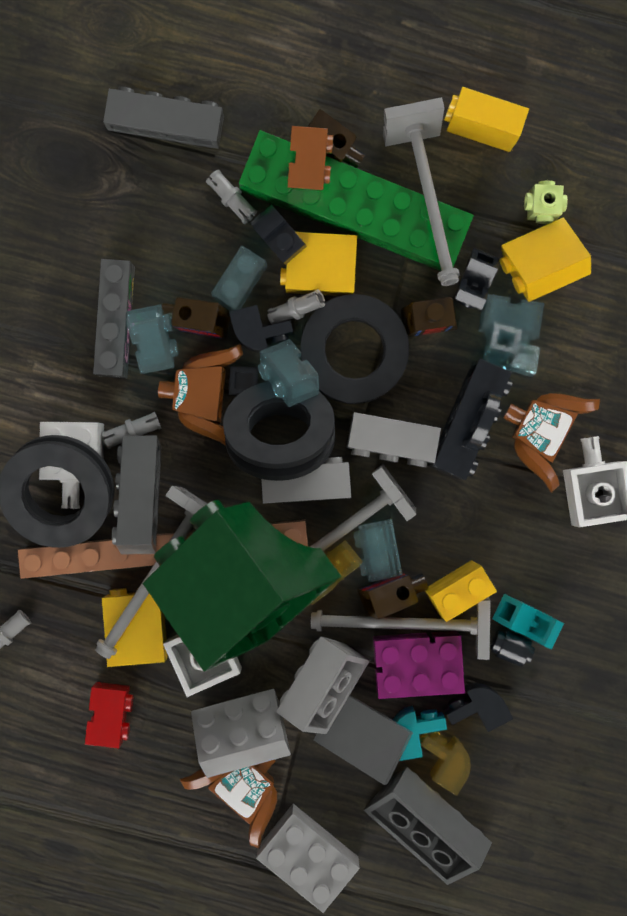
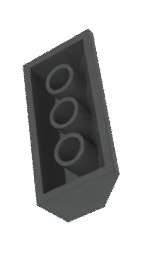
(429, 827)

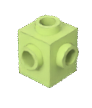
(540, 210)

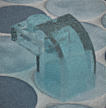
(506, 350)

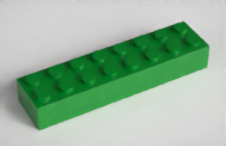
(354, 203)

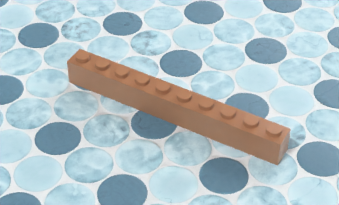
(103, 555)

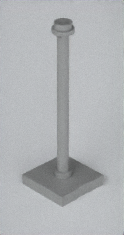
(413, 124)
(390, 494)
(192, 505)
(477, 625)

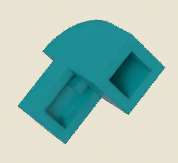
(528, 621)
(428, 722)

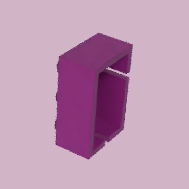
(418, 667)

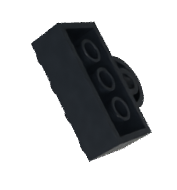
(471, 419)

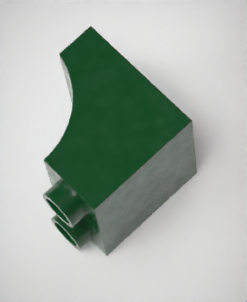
(234, 582)

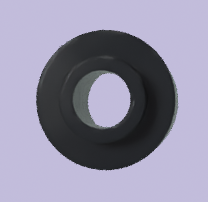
(512, 648)

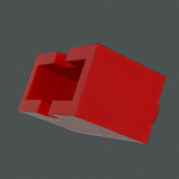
(110, 710)

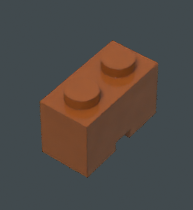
(309, 166)

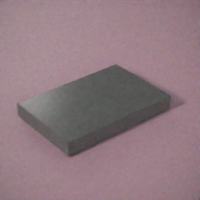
(366, 739)

